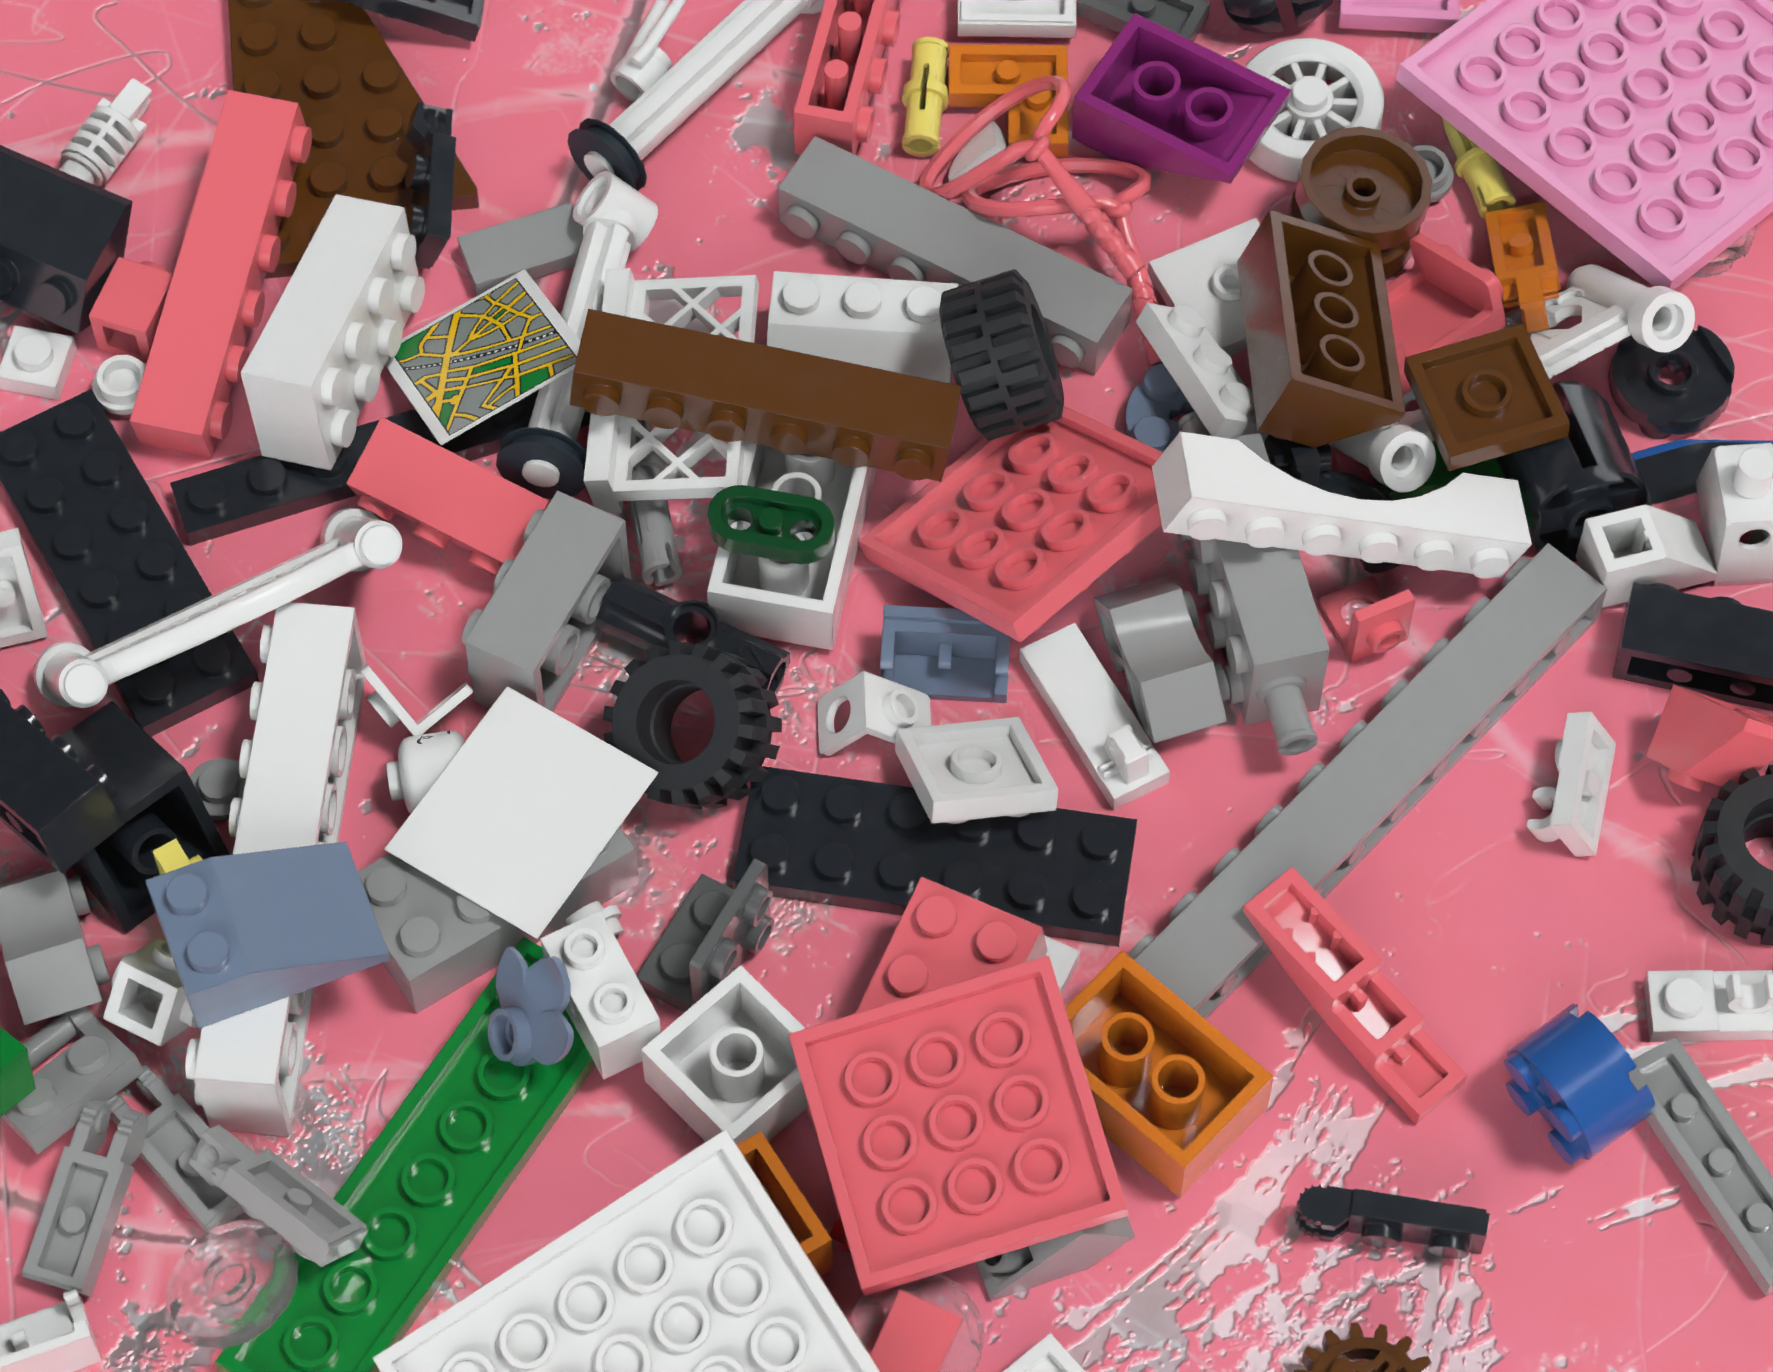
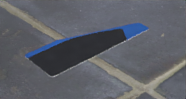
(1674, 467)

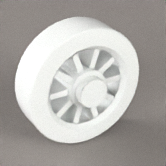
(1314, 105)

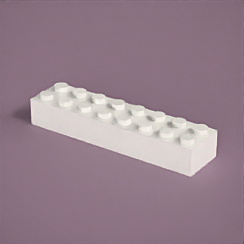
(291, 798)

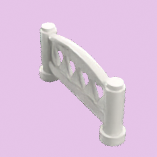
(1610, 311)
(349, 542)

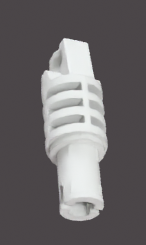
(107, 135)

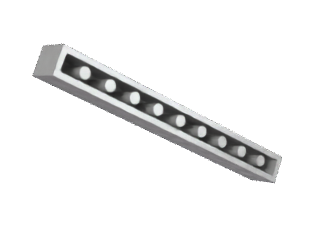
(1378, 773)

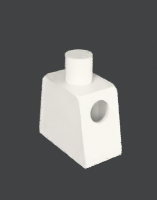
(1732, 500)

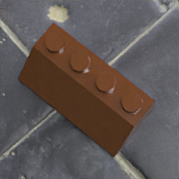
(1318, 333)

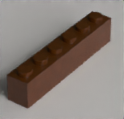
(764, 396)

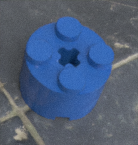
(1578, 1083)

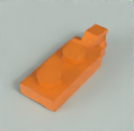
(1524, 260)

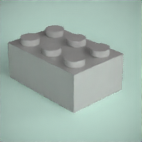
(546, 604)

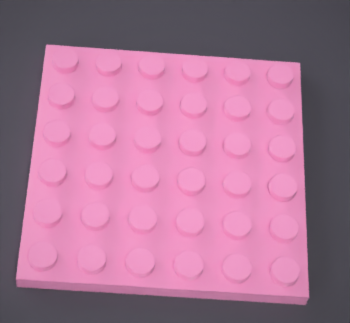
(1620, 116)

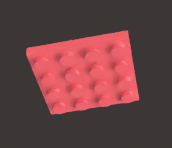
(1023, 521)
(957, 1125)

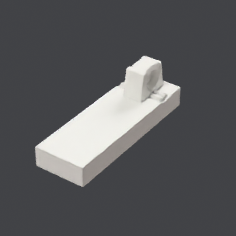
(1094, 716)

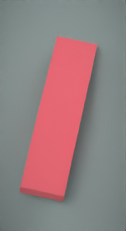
(1353, 995)

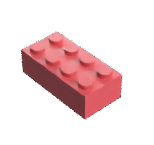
(948, 941)

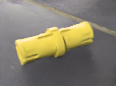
(923, 119)

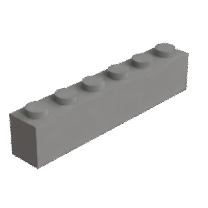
(927, 238)

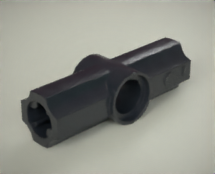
(655, 619)

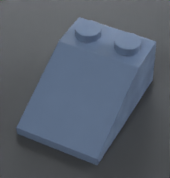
(265, 926)

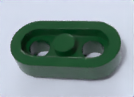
(773, 521)

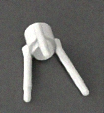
(644, 59)

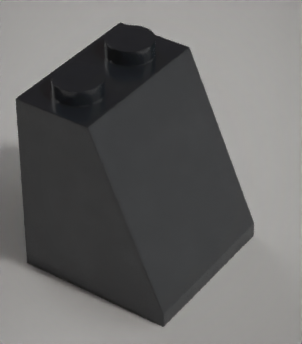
(154, 804)

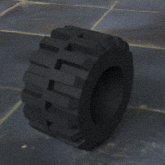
(1001, 355)
(740, 732)
(1723, 863)

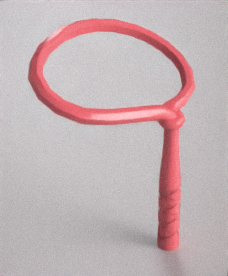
(1037, 149)
(1115, 208)

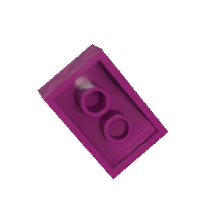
(1174, 105)

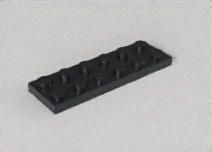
(115, 555)
(874, 841)

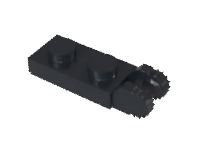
(1389, 1219)

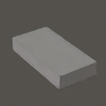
(536, 242)

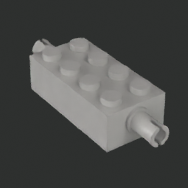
(1263, 624)

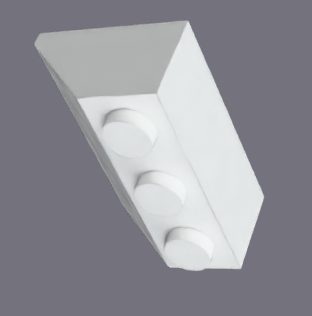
(861, 321)

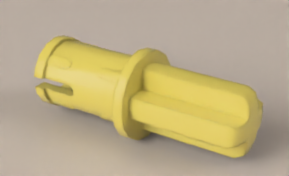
(1480, 173)

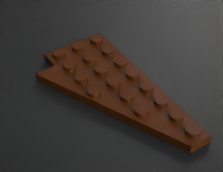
(349, 96)

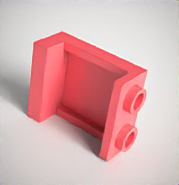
(1441, 302)

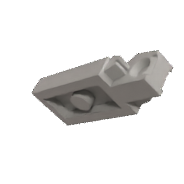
(278, 1196)

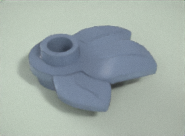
(530, 1016)

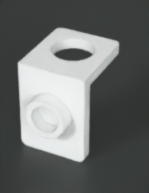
(392, 710)
(876, 710)

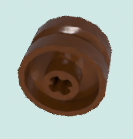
(1366, 188)

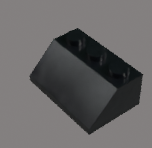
(56, 239)

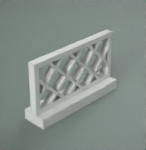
(612, 438)

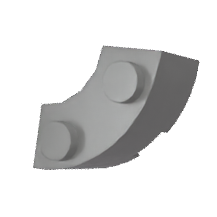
(1165, 665)
(47, 946)

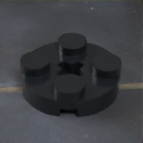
(1668, 408)

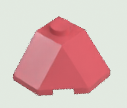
(1710, 739)

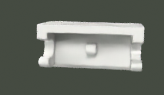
(49, 1339)

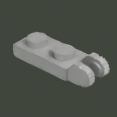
(167, 1148)
(85, 1201)

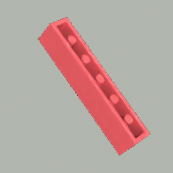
(221, 275)

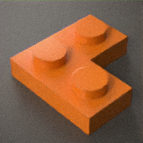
(988, 71)

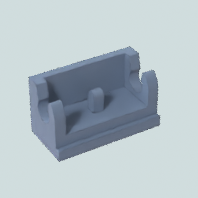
(944, 654)

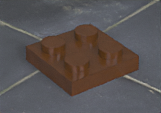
(1486, 397)

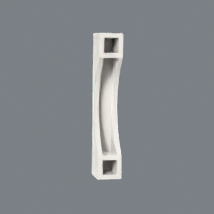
(1231, 494)

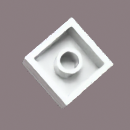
(729, 1062)

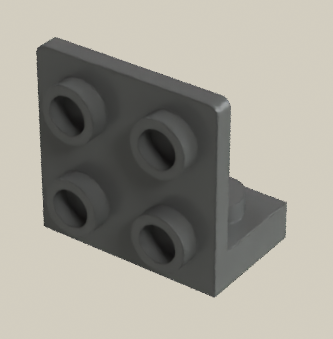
(709, 938)

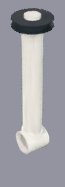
(681, 90)
(546, 452)

